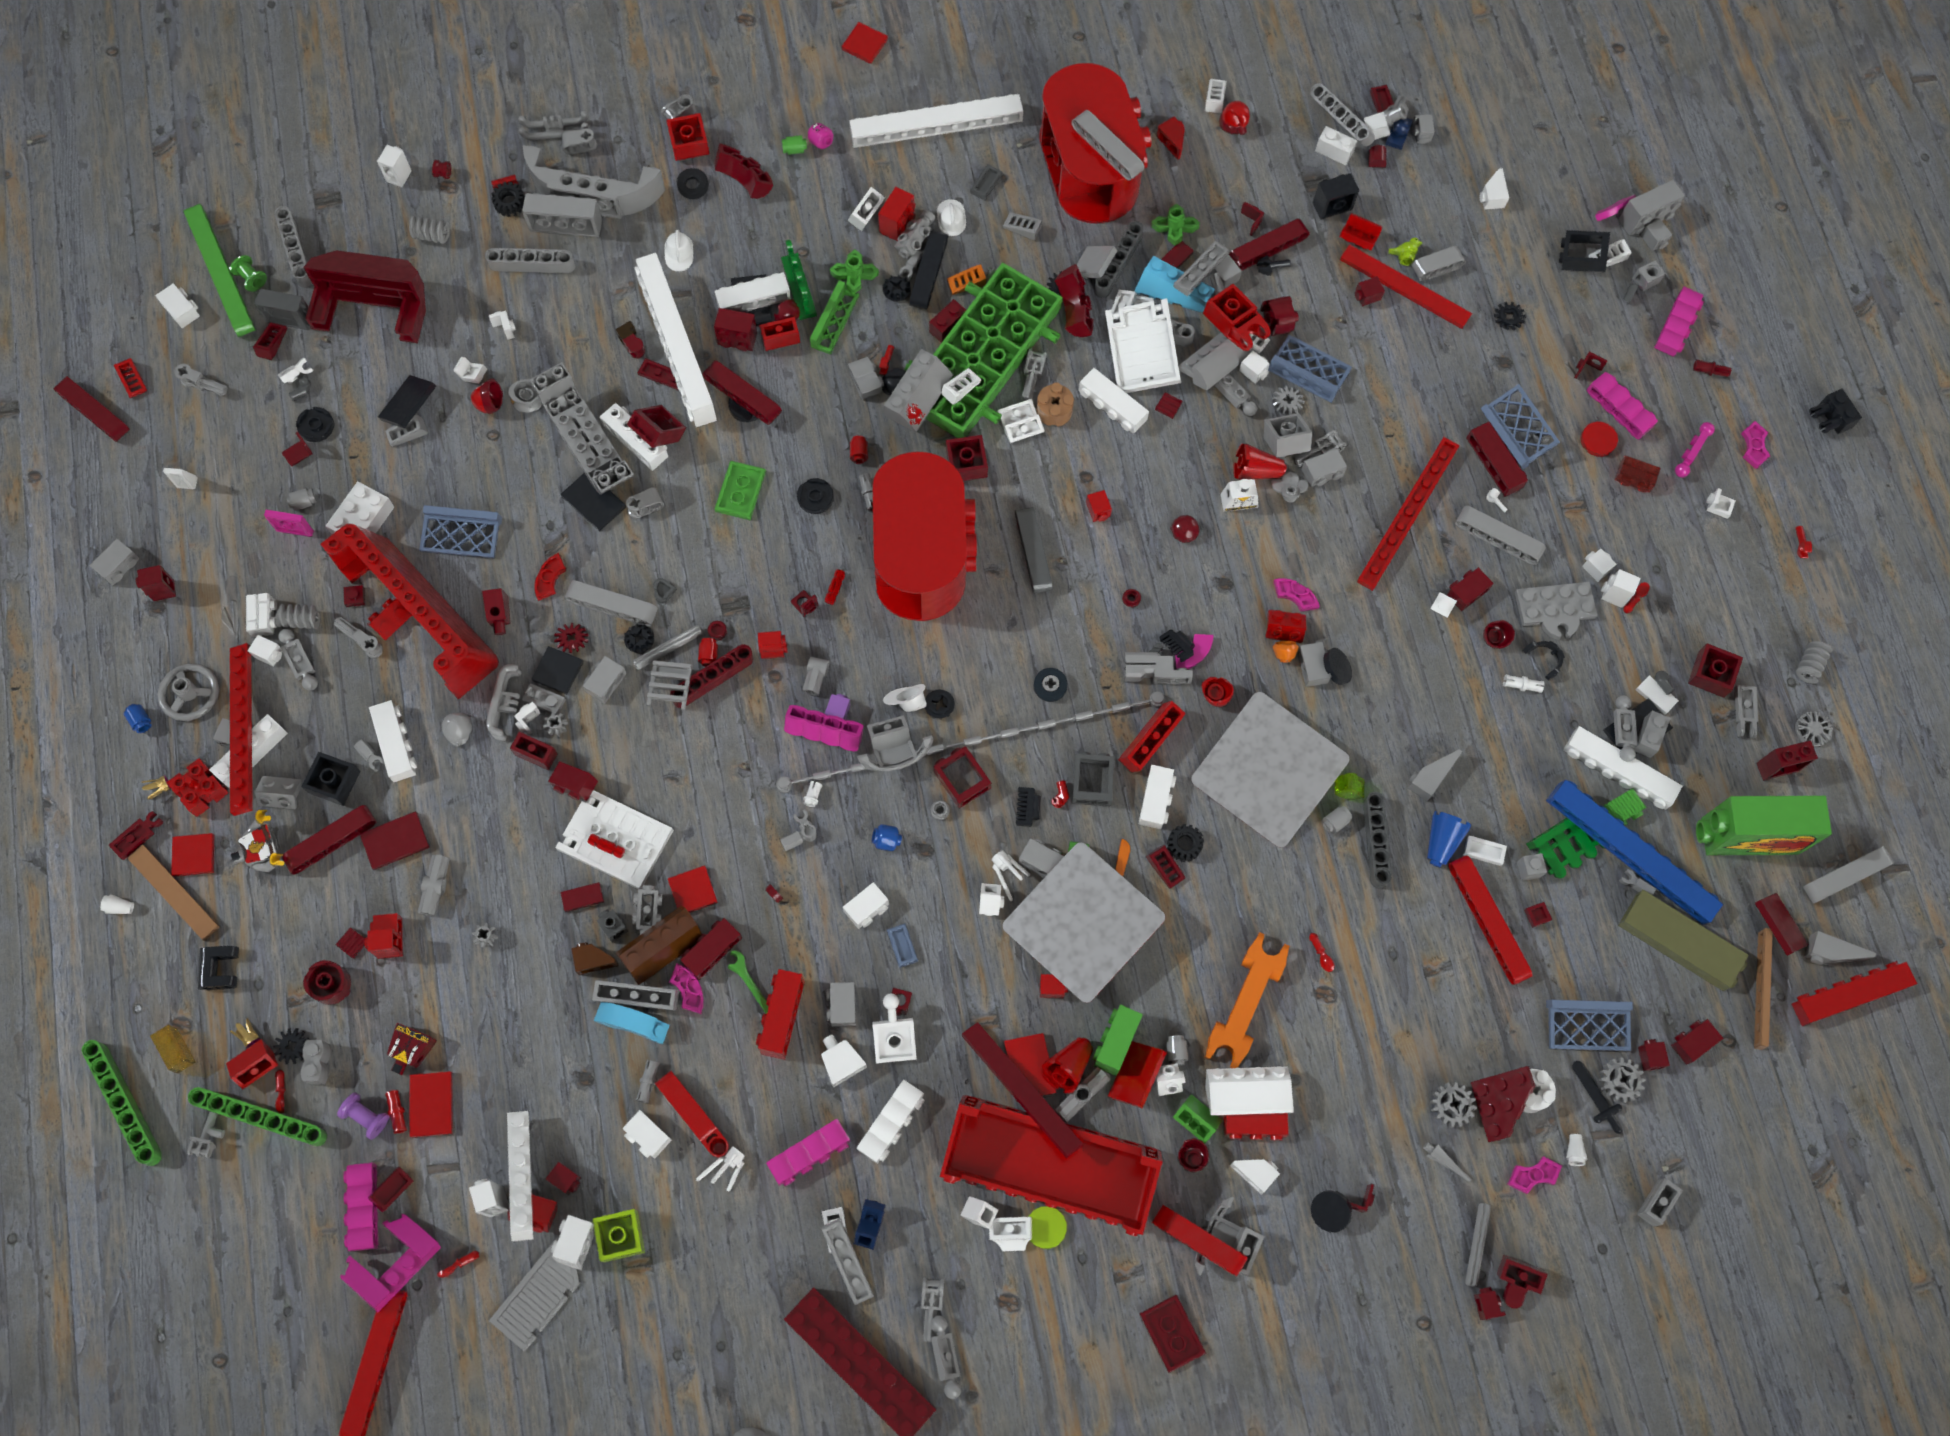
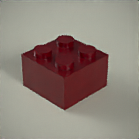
(735, 329)
(968, 457)
(1715, 670)

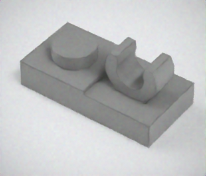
(543, 699)

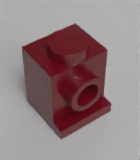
(1488, 1304)

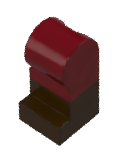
(634, 345)

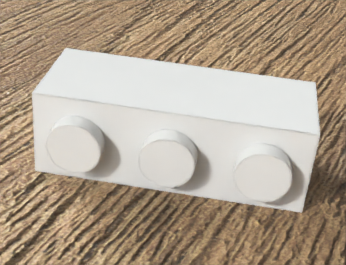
(1157, 797)
(489, 1198)

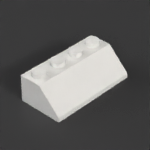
(1249, 1090)

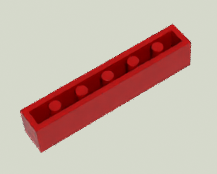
(1854, 993)

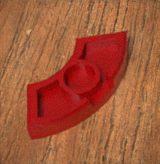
(547, 577)

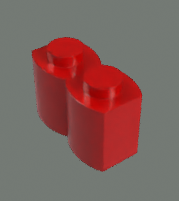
(772, 644)

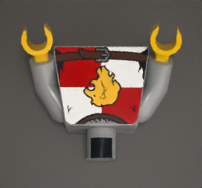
(259, 846)

